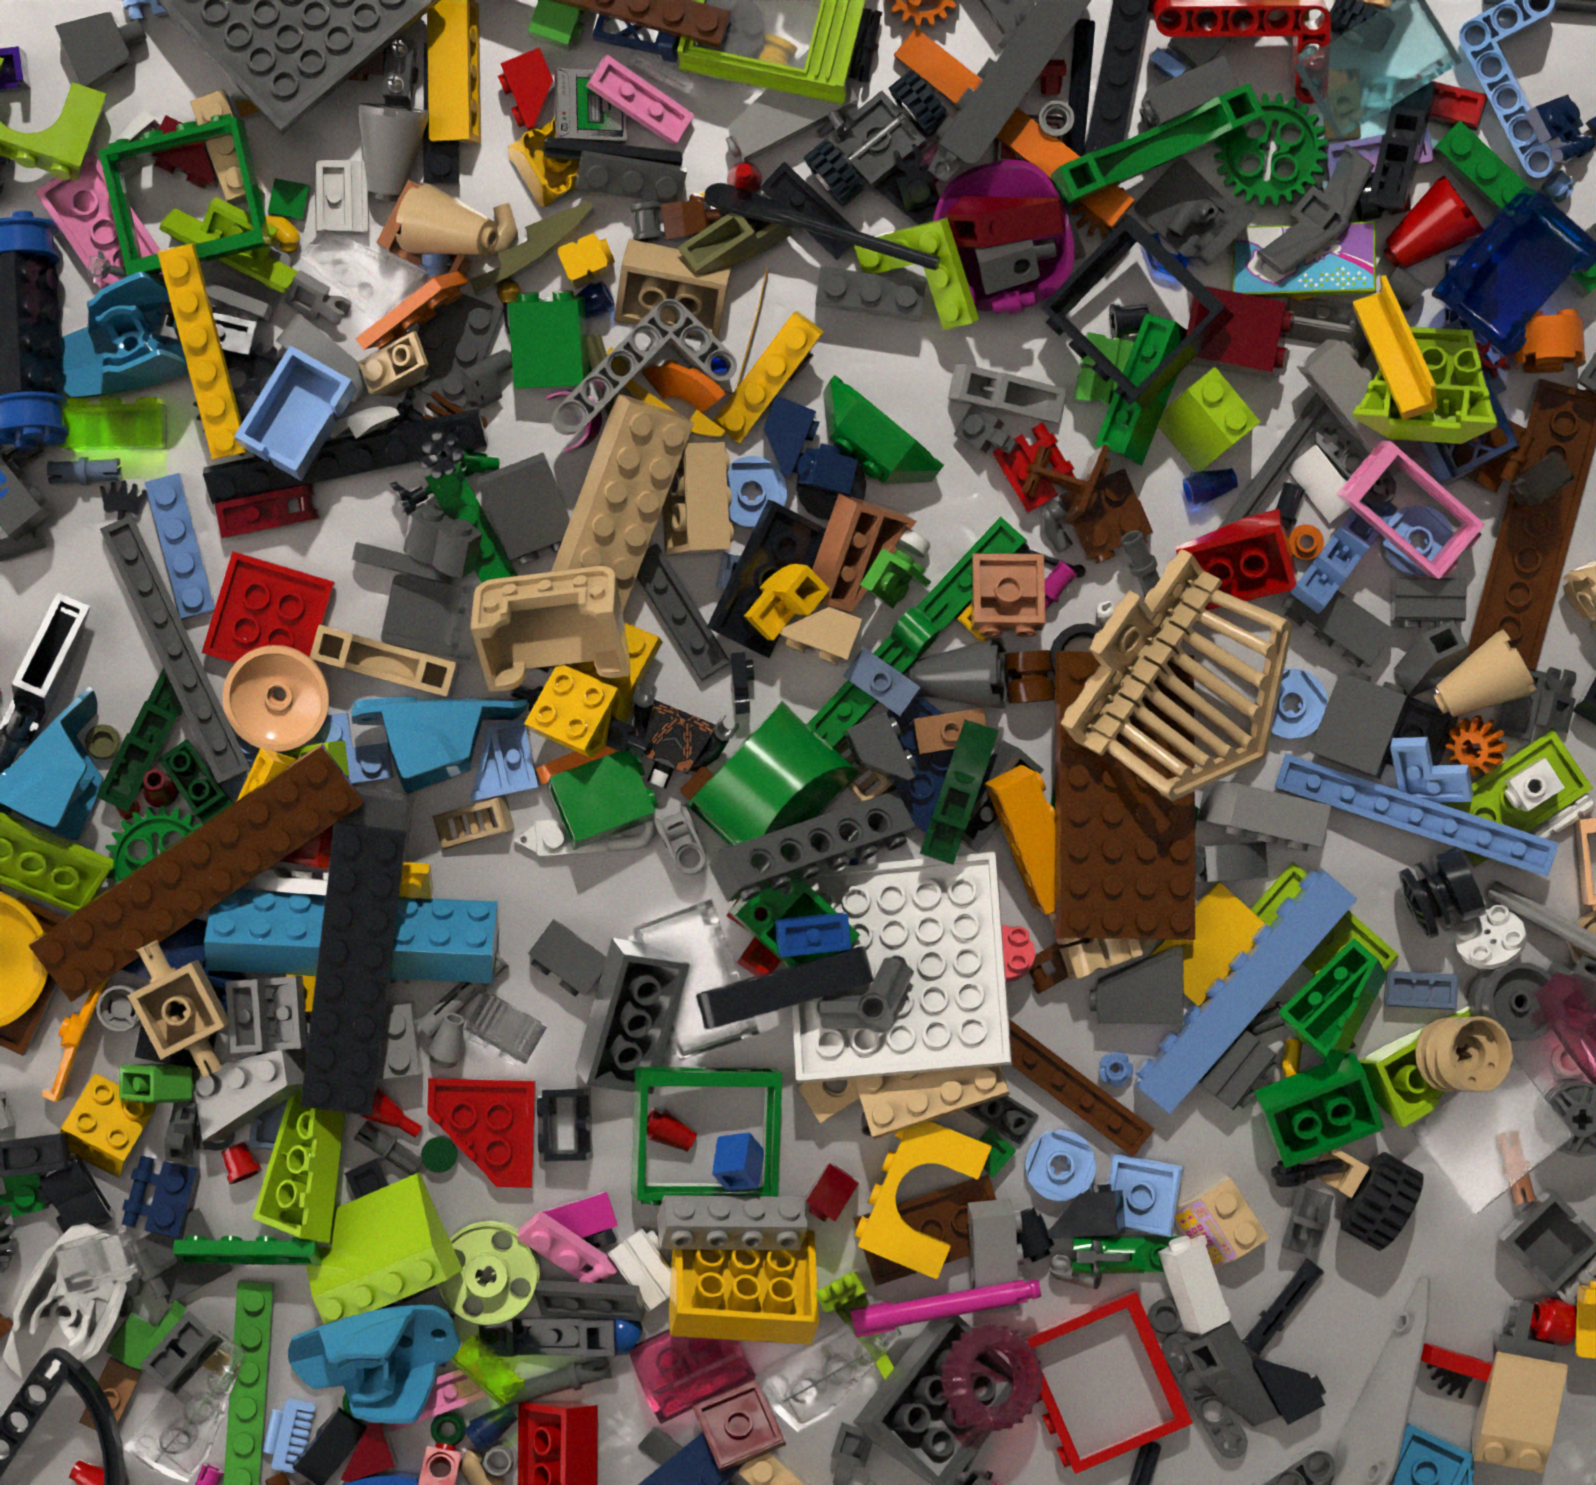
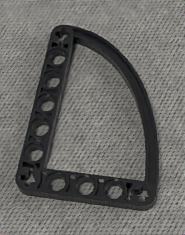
(90, 1393)

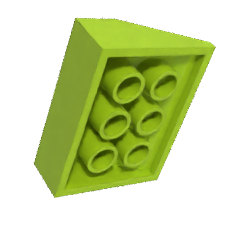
(381, 1251)

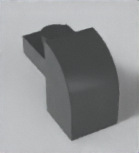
(1231, 862)
(1516, 1340)

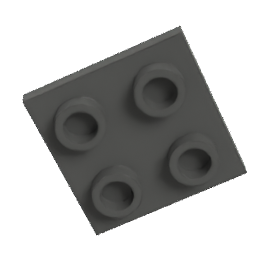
(164, 1271)

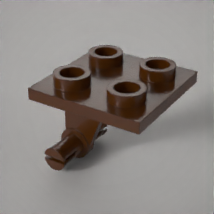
(1503, 468)
(1084, 494)

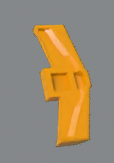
(72, 1033)

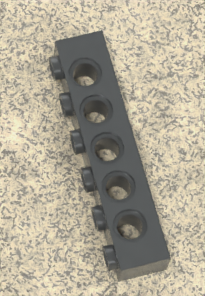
(883, 813)

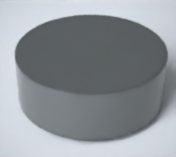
(1164, 1316)

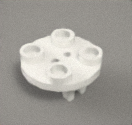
(1505, 931)

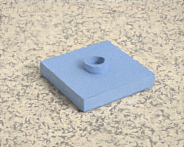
(1149, 1192)

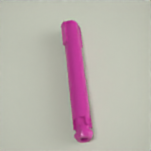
(887, 1316)

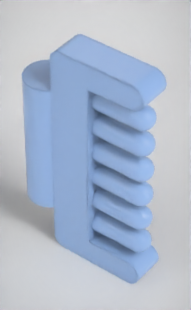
(280, 1431)

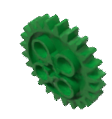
(1302, 154)
(143, 829)

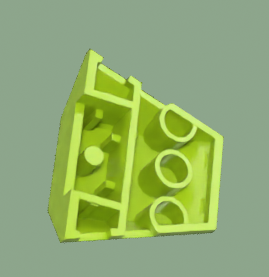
(1460, 390)

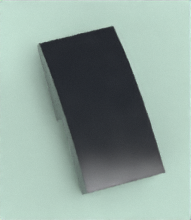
(330, 1447)

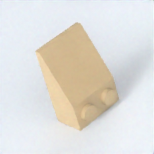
(1518, 1412)

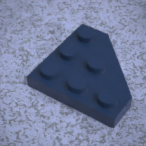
(923, 790)

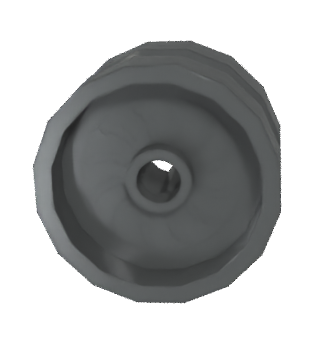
(1510, 999)

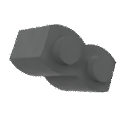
(442, 541)

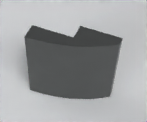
(266, 1014)

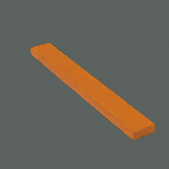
(1019, 132)

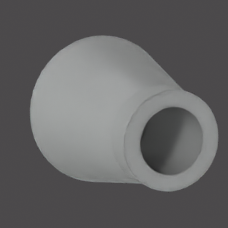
(447, 1043)

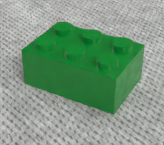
(1319, 1110)

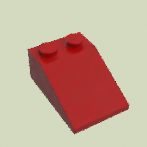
(1248, 557)

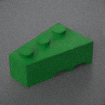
(1335, 1003)

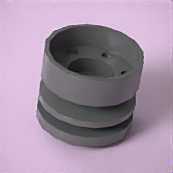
(1567, 1099)

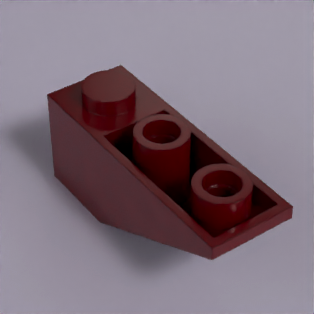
(1003, 220)

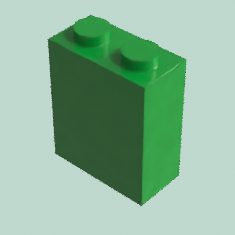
(548, 339)
(602, 798)

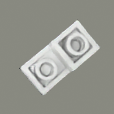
(141, 124)

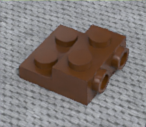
(1111, 517)

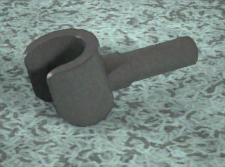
(840, 122)

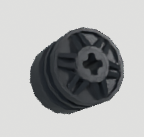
(1442, 892)

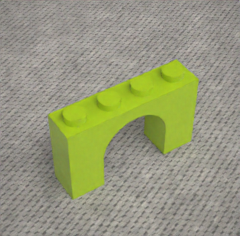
(64, 144)

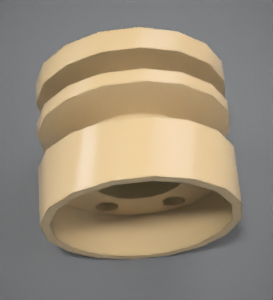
(1464, 1054)

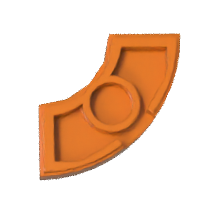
(685, 383)

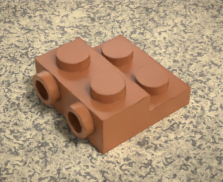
(1008, 594)

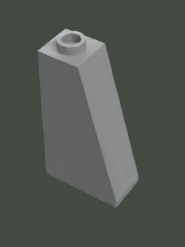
(777, 119)

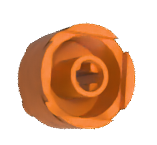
(1552, 343)

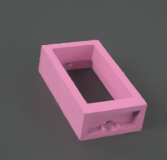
(1367, 475)

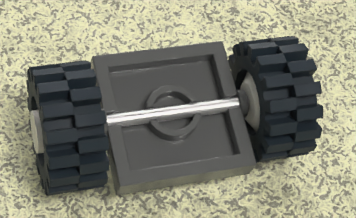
(875, 136)

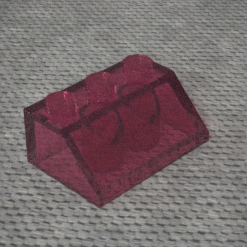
(688, 1371)

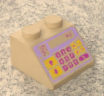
(1224, 1220)

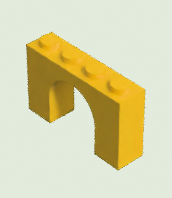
(885, 1230)

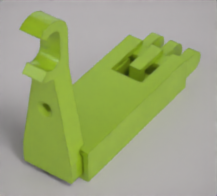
(846, 1294)

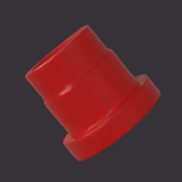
(239, 1163)

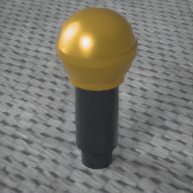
(506, 293)

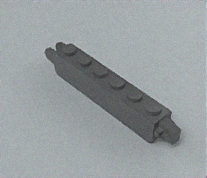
(1003, 83)

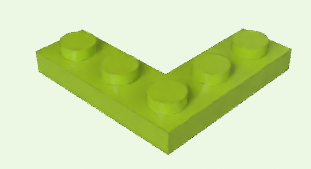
(946, 284)

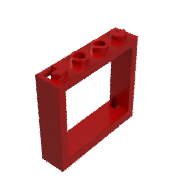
(1054, 1419)

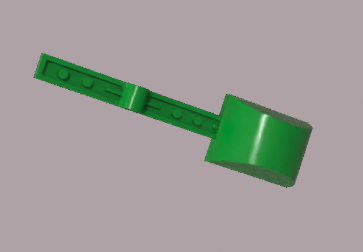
(790, 766)

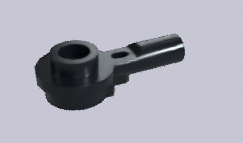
(1300, 1173)

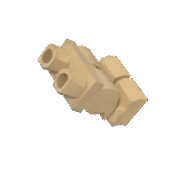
(1099, 954)

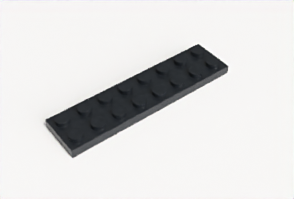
(353, 968)

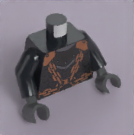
(677, 737)

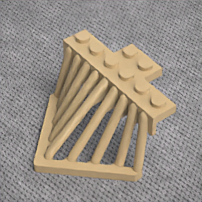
(1136, 652)

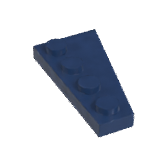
(691, 1466)

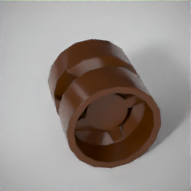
(1029, 676)

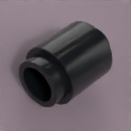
(1034, 1236)

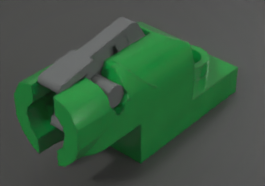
(1119, 1253)

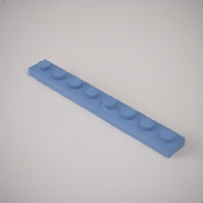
(1416, 815)

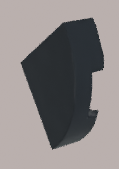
(603, 1238)

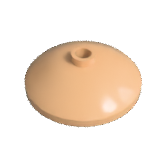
(263, 717)

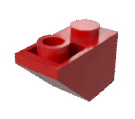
(530, 84)

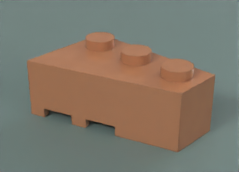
(851, 546)

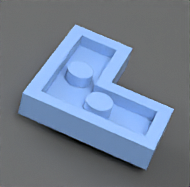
(364, 762)
(1420, 778)

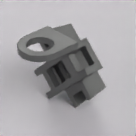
(185, 1135)

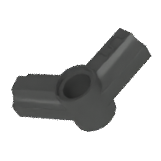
(853, 1010)

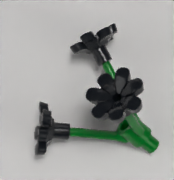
(442, 457)

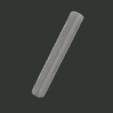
(1543, 917)

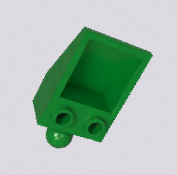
(796, 902)

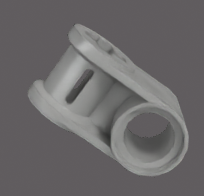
(681, 838)

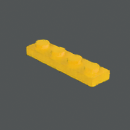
(768, 376)

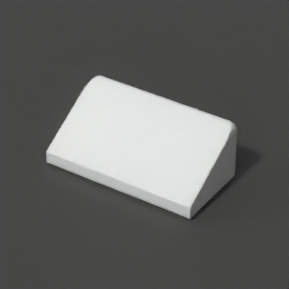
(1320, 482)

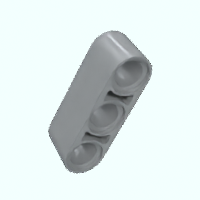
(316, 344)

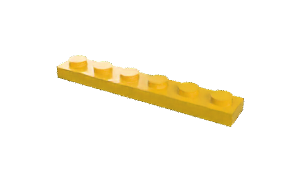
(202, 349)

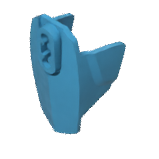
(118, 345)
(432, 736)
(55, 776)
(380, 1358)

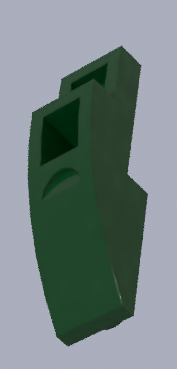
(195, 781)
(959, 792)

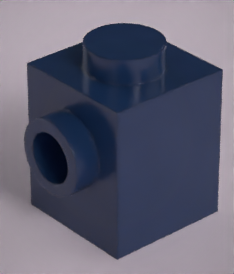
(827, 469)

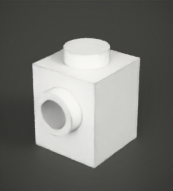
(1532, 785)

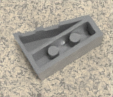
(1265, 813)
(246, 1090)

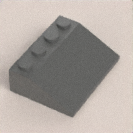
(912, 1415)

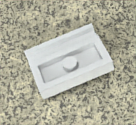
(341, 196)

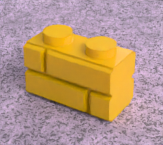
(586, 260)

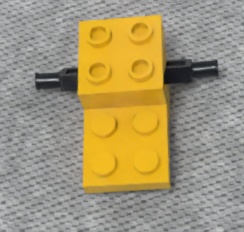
(588, 709)

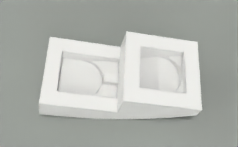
(364, 421)

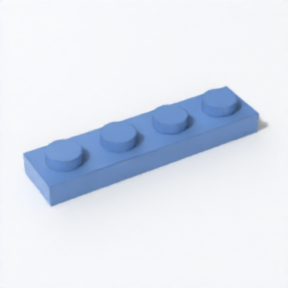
(180, 546)

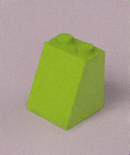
(1207, 420)

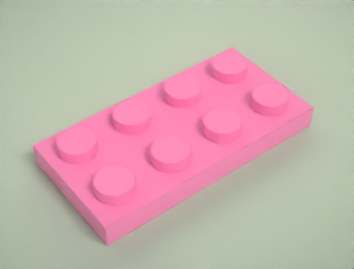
(87, 219)

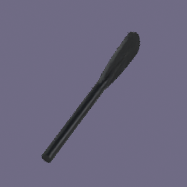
(762, 208)

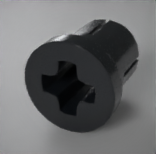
(1126, 319)

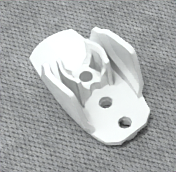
(53, 1317)

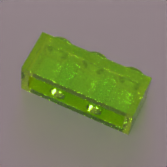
(115, 424)

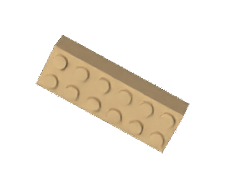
(624, 490)

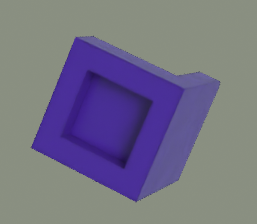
(15, 70)

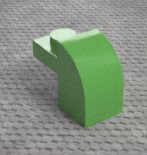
(138, 1338)

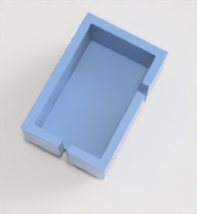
(295, 412)

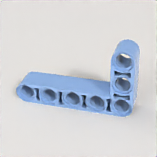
(1506, 78)

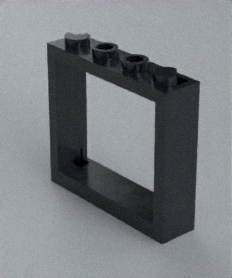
(1092, 271)

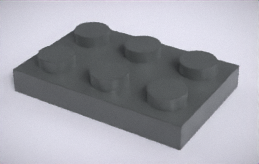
(455, 342)

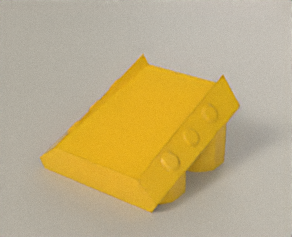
(545, 177)

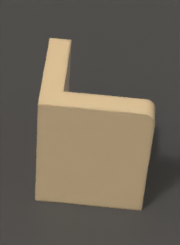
(1352, 1174)

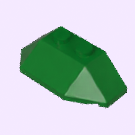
(874, 439)

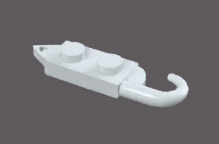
(550, 838)

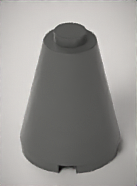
(965, 674)

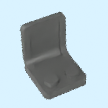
(1201, 241)
(429, 617)

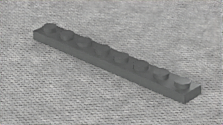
(175, 649)

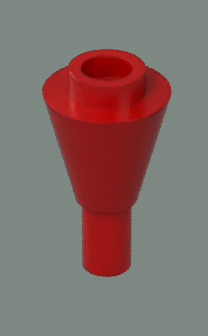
(745, 176)
(388, 1113)

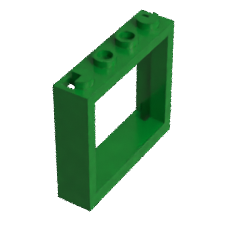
(155, 142)
(706, 1077)

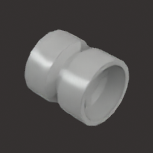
(116, 1009)

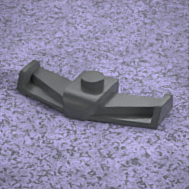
(1319, 214)

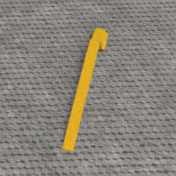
(750, 334)

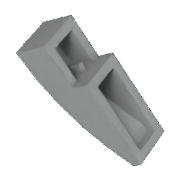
(1006, 393)

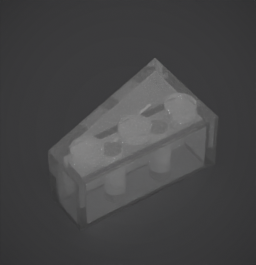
(362, 274)

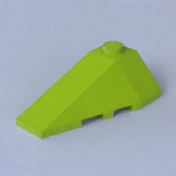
(1397, 1080)

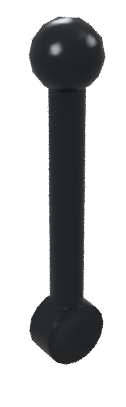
(1080, 569)

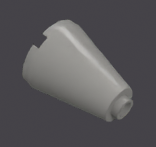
(390, 145)

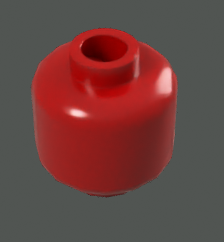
(1554, 1321)

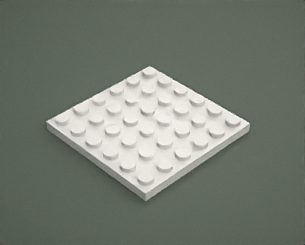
(950, 933)

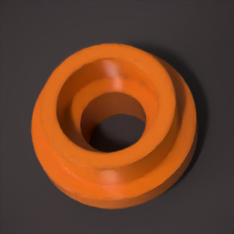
(1296, 548)

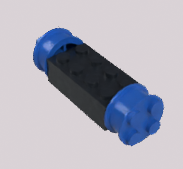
(30, 334)

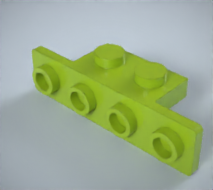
(227, 220)

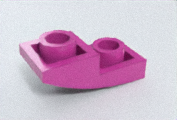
(585, 1215)

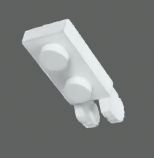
(297, 882)

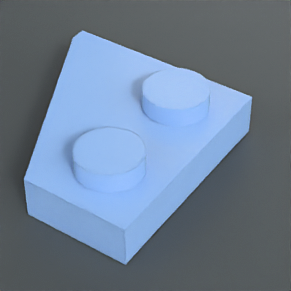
(505, 762)

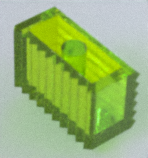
(488, 1370)

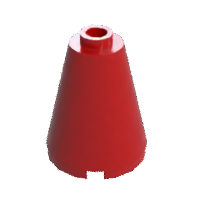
(1432, 226)

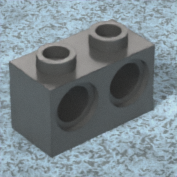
(181, 1352)

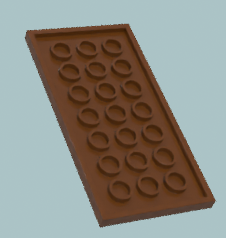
(1117, 840)

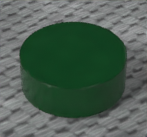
(439, 1154)

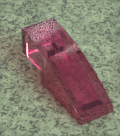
(1571, 1020)

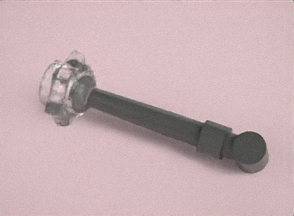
(100, 267)

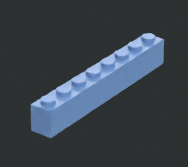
(1245, 990)

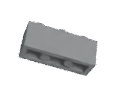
(994, 1245)

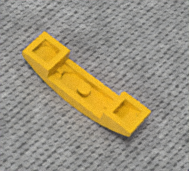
(702, 425)

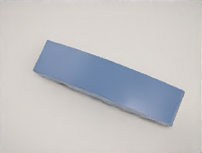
(1339, 557)

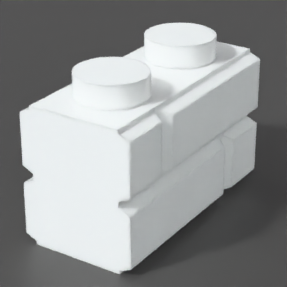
(644, 1265)

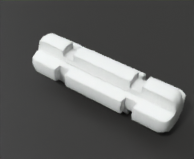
(1564, 818)

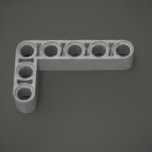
(636, 359)

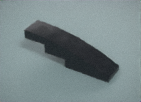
(1401, 149)

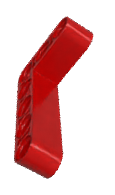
(1256, 25)

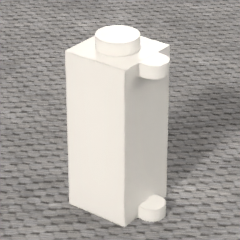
(1194, 1284)

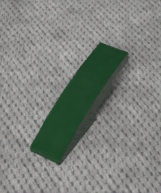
(142, 745)

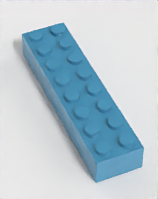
(284, 929)

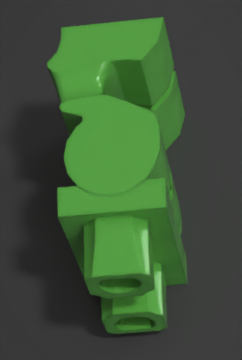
(1089, 384)

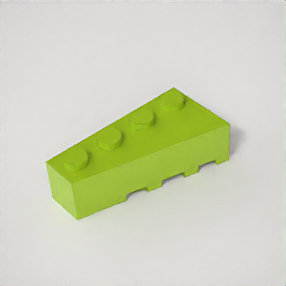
(302, 1172)

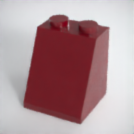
(1251, 339)

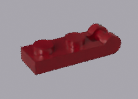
(265, 511)

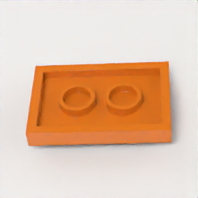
(414, 310)

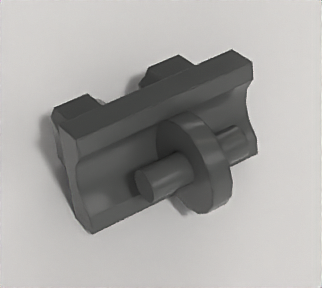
(1307, 1221)

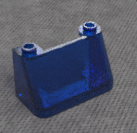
(1515, 269)

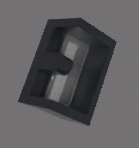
(565, 1124)

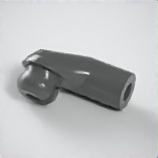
(1190, 213)

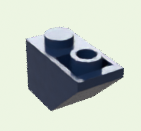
(787, 431)

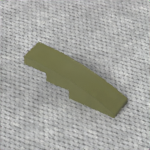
(544, 239)

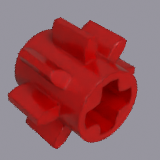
(1500, 363)

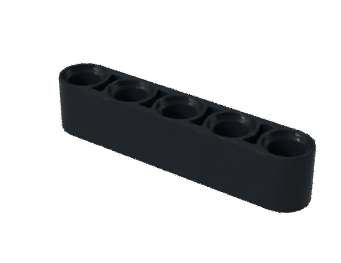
(784, 987)

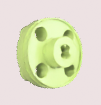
(508, 1264)

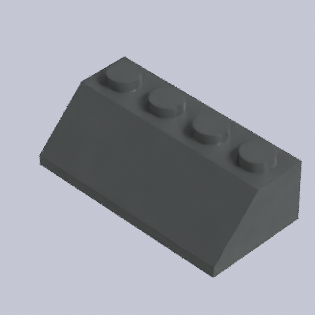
(631, 1014)

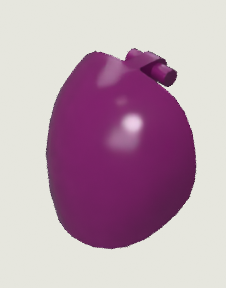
(1011, 179)

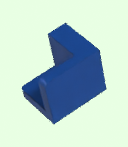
(738, 1162)

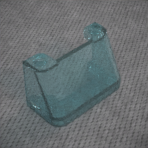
(1376, 64)

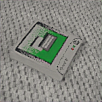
(583, 113)

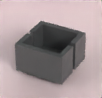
(1549, 1240)

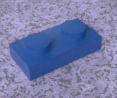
(813, 934)

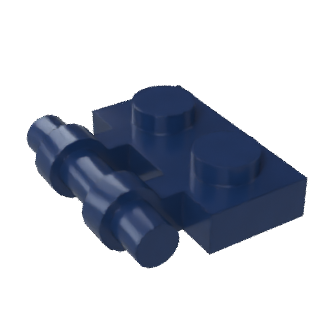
(1558, 125)
(170, 1201)

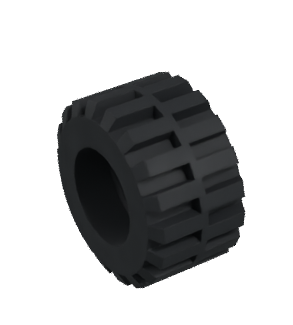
(1382, 1201)

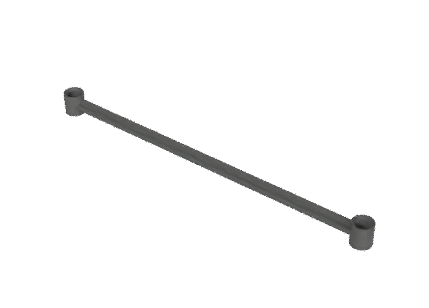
(1407, 291)

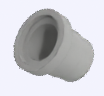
(1060, 108)
(506, 1448)

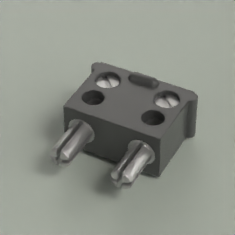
(400, 72)

